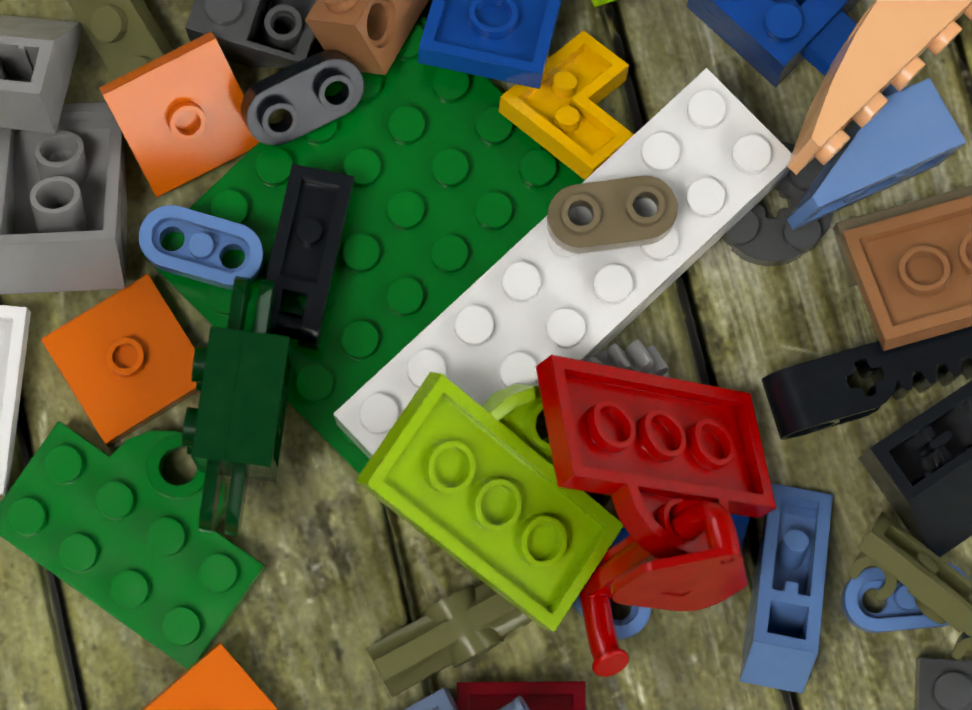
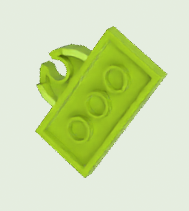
(490, 495)

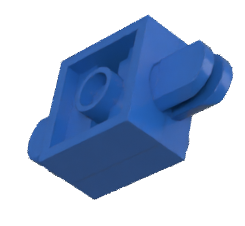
(780, 32)

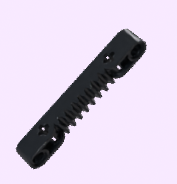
(817, 391)

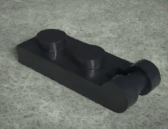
(308, 249)

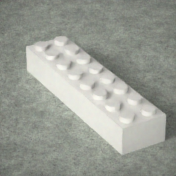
(576, 303)

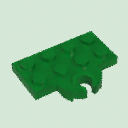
(130, 538)

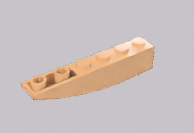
(877, 53)

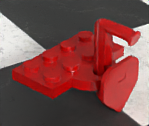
(675, 469)

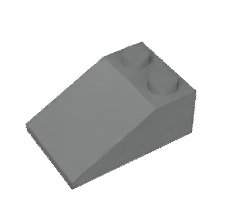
(64, 204)

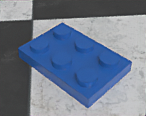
(491, 38)

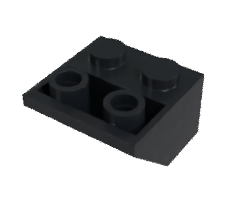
(929, 472)

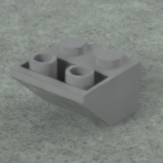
(35, 71)

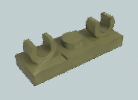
(937, 587)

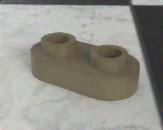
(614, 218)

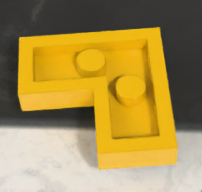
(565, 108)

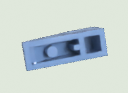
(895, 145)
(787, 591)

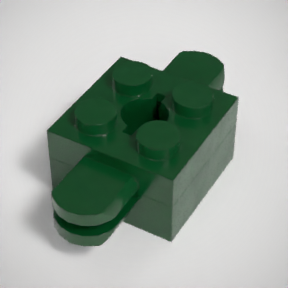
(241, 405)

